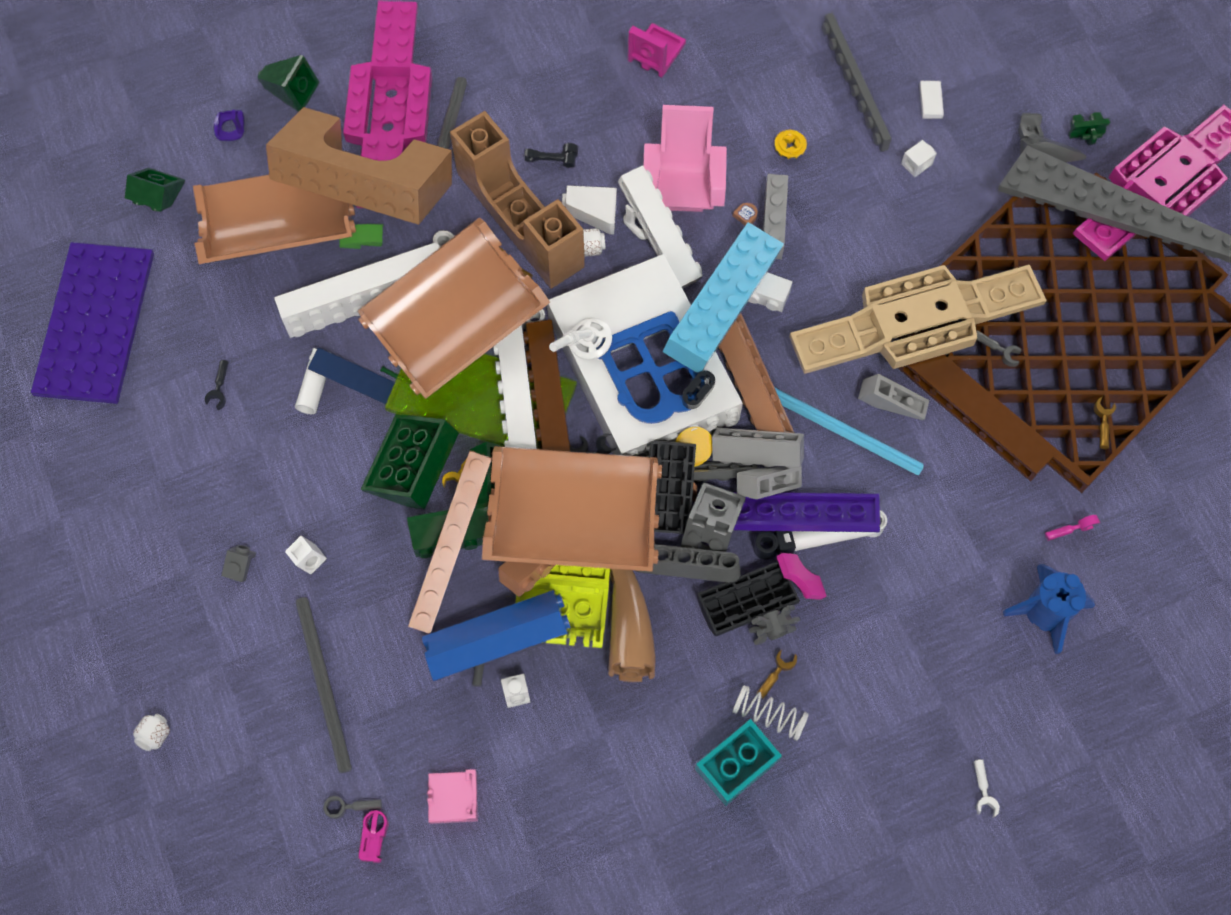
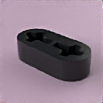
(702, 392)

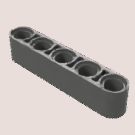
(696, 564)

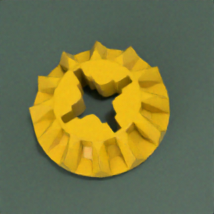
(788, 137)

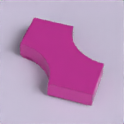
(795, 571)

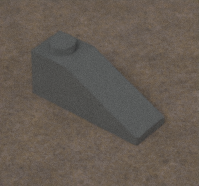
(1052, 148)

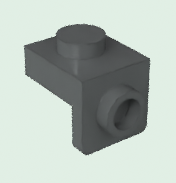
(1030, 124)
(237, 563)

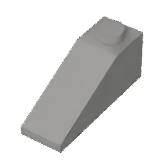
(892, 397)
(768, 481)

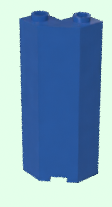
(495, 635)

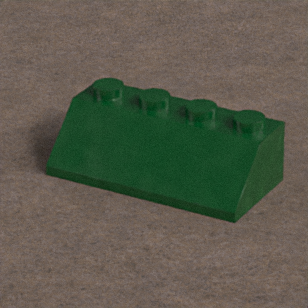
(427, 528)

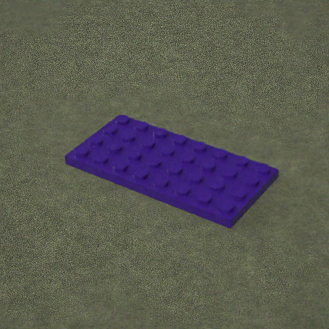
(93, 323)

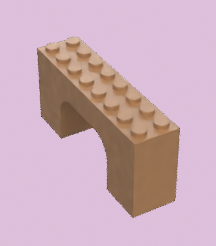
(311, 158)
(544, 235)

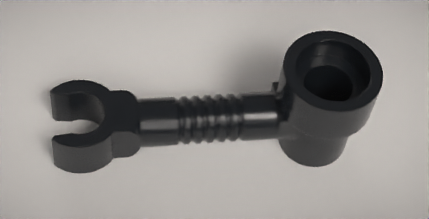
(568, 155)

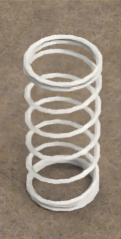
(798, 729)

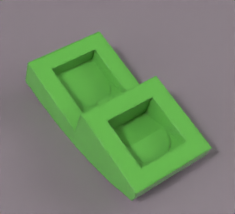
(365, 235)

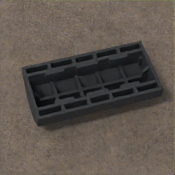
(676, 484)
(749, 597)

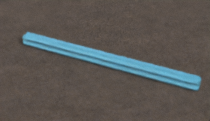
(850, 433)

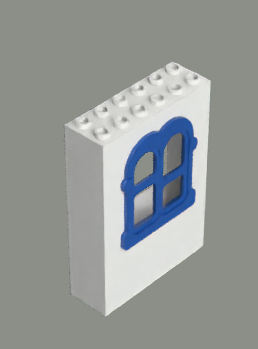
(635, 307)

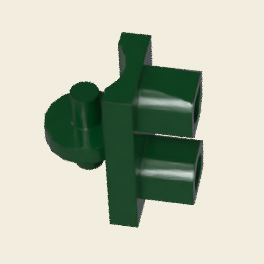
(1090, 129)

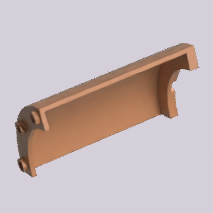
(265, 217)
(452, 308)
(572, 509)

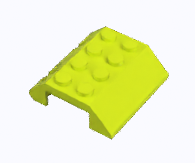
(584, 598)

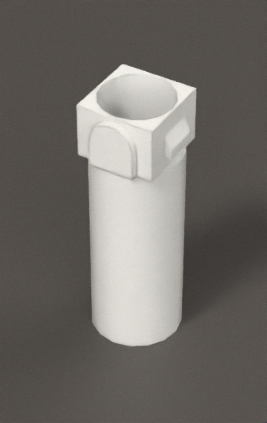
(310, 390)

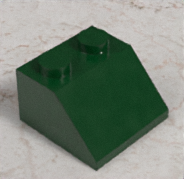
(153, 188)

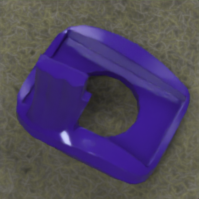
(237, 117)

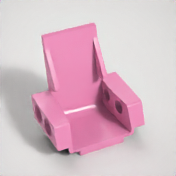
(685, 163)

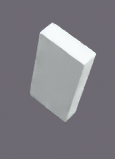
(931, 99)

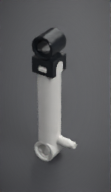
(793, 541)

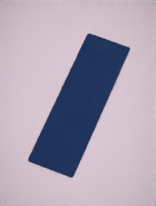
(351, 375)

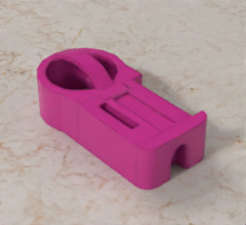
(372, 841)

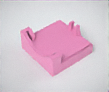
(453, 797)

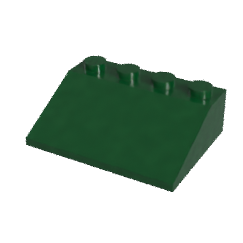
(410, 460)

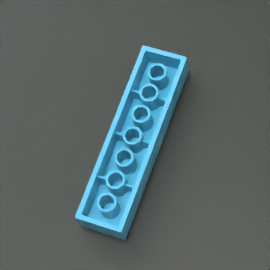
(723, 298)

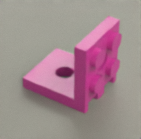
(654, 48)

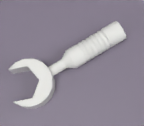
(983, 785)

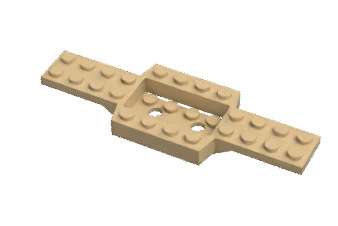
(915, 296)

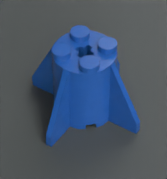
(1054, 603)

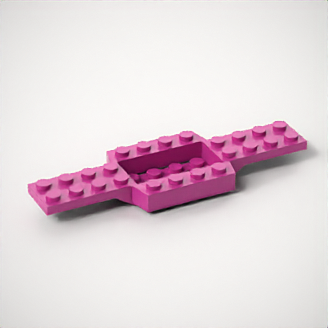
(392, 70)
(1161, 160)

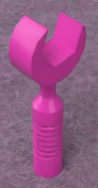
(1084, 524)

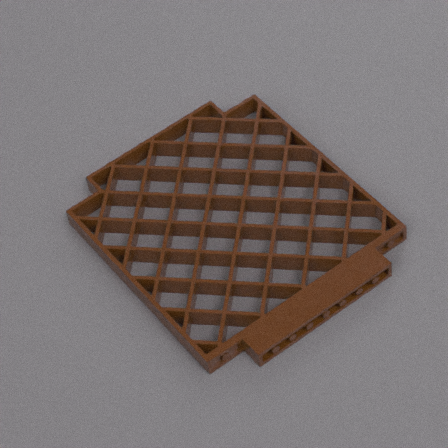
(1023, 442)

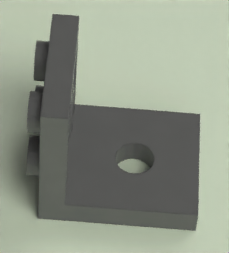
(712, 524)

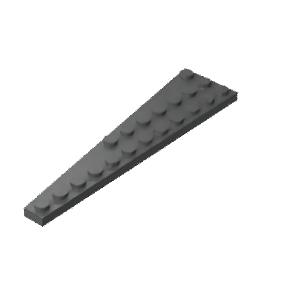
(1094, 198)

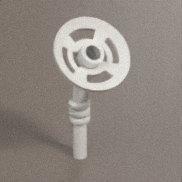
(587, 337)

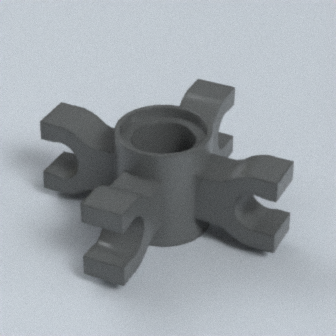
(774, 625)

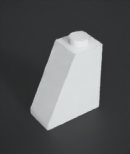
(592, 205)

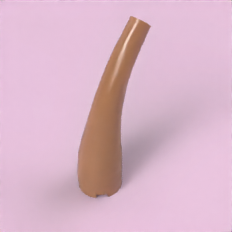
(631, 630)

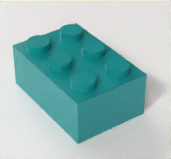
(738, 762)

